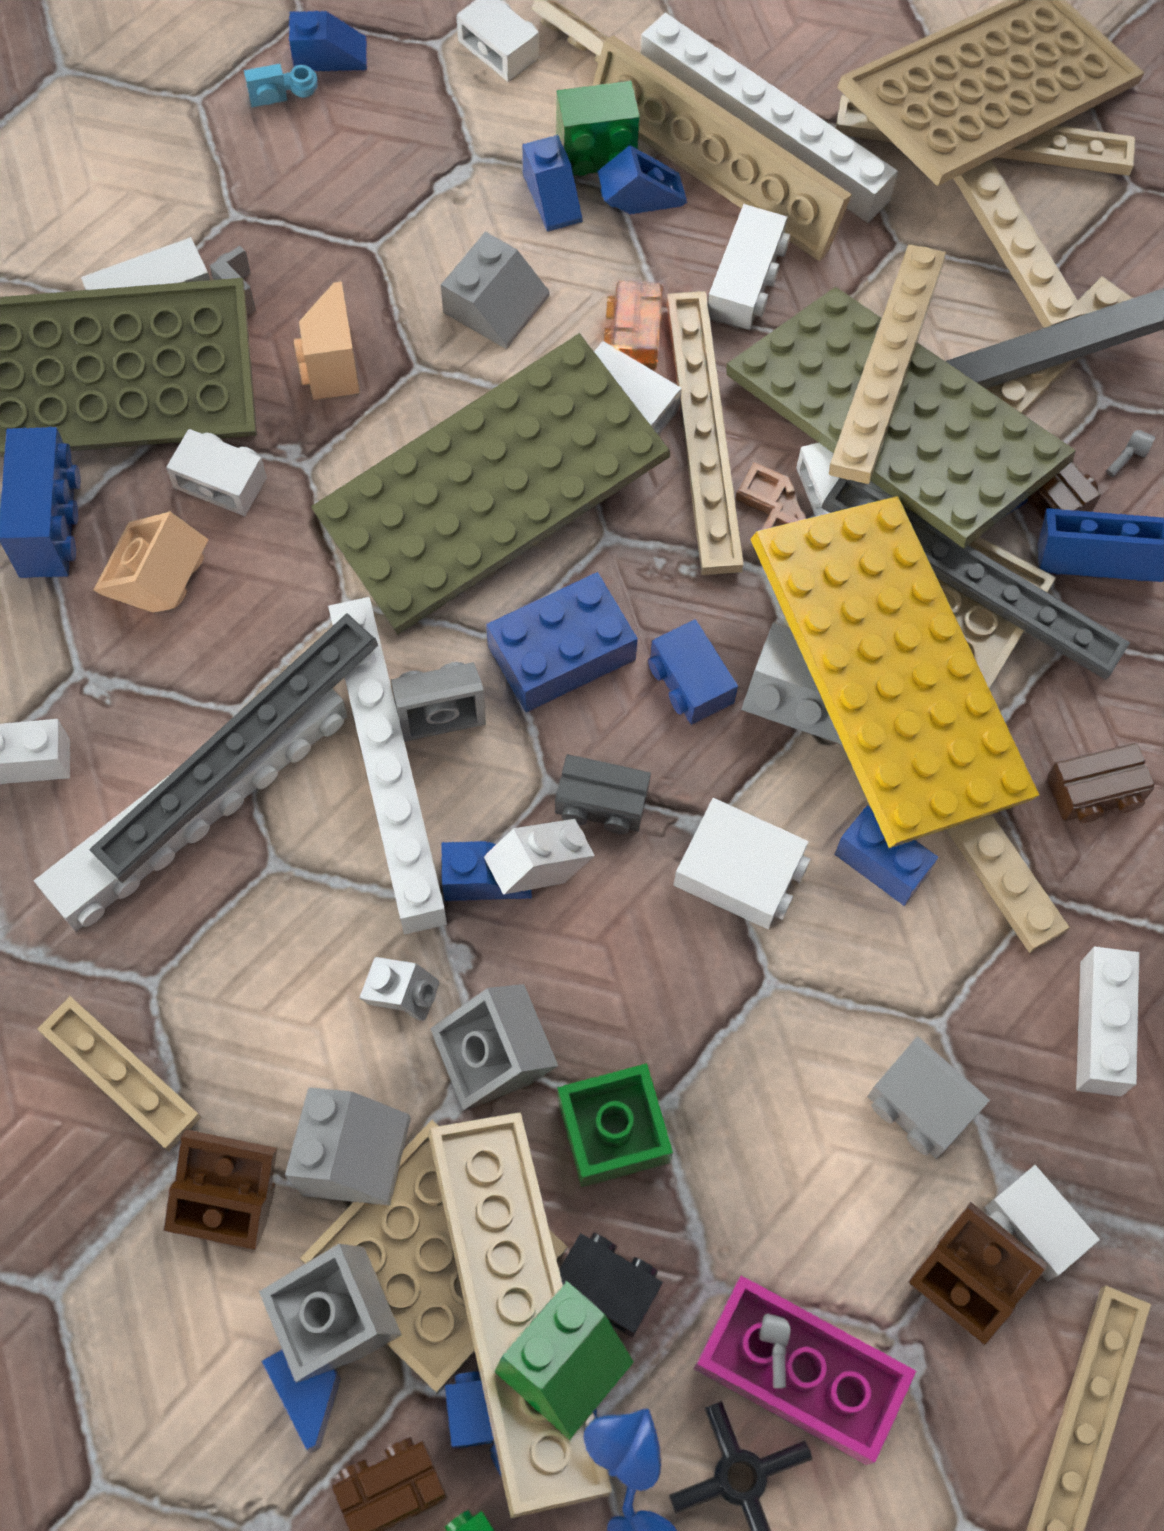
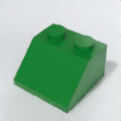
(565, 1360)

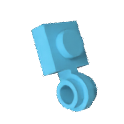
(269, 85)

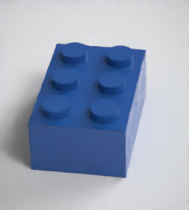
(38, 502)
(561, 641)

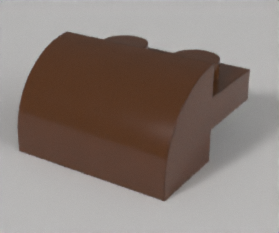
(221, 1189)
(977, 1273)

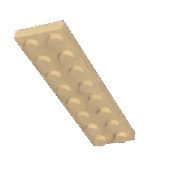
(726, 150)
(505, 1282)

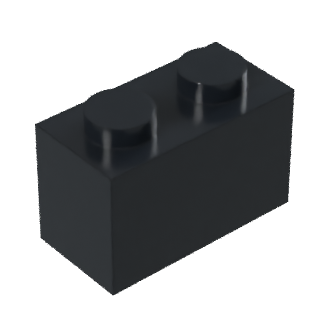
(610, 1282)

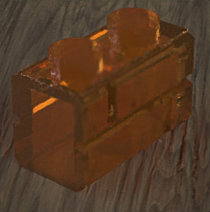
(635, 320)

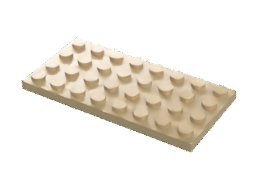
(989, 84)

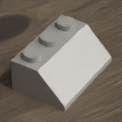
(785, 688)

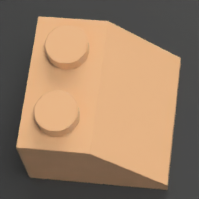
(326, 347)
(153, 563)

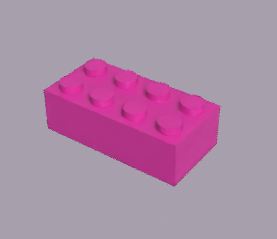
(833, 1380)

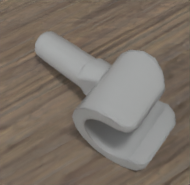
(1138, 444)
(776, 1331)

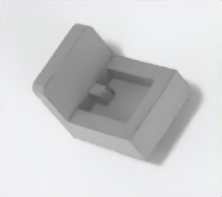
(234, 265)
(400, 987)

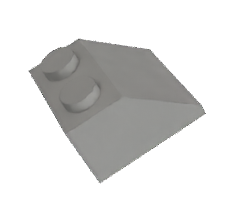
(493, 291)
(439, 700)
(493, 1045)
(926, 1099)
(347, 1147)
(329, 1312)

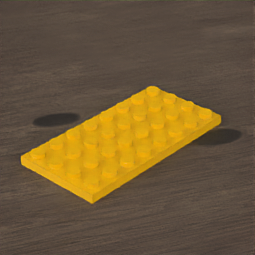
(894, 670)

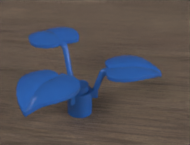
(631, 1451)

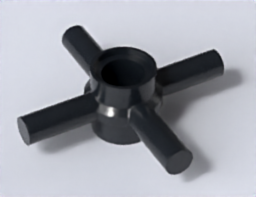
(731, 1453)

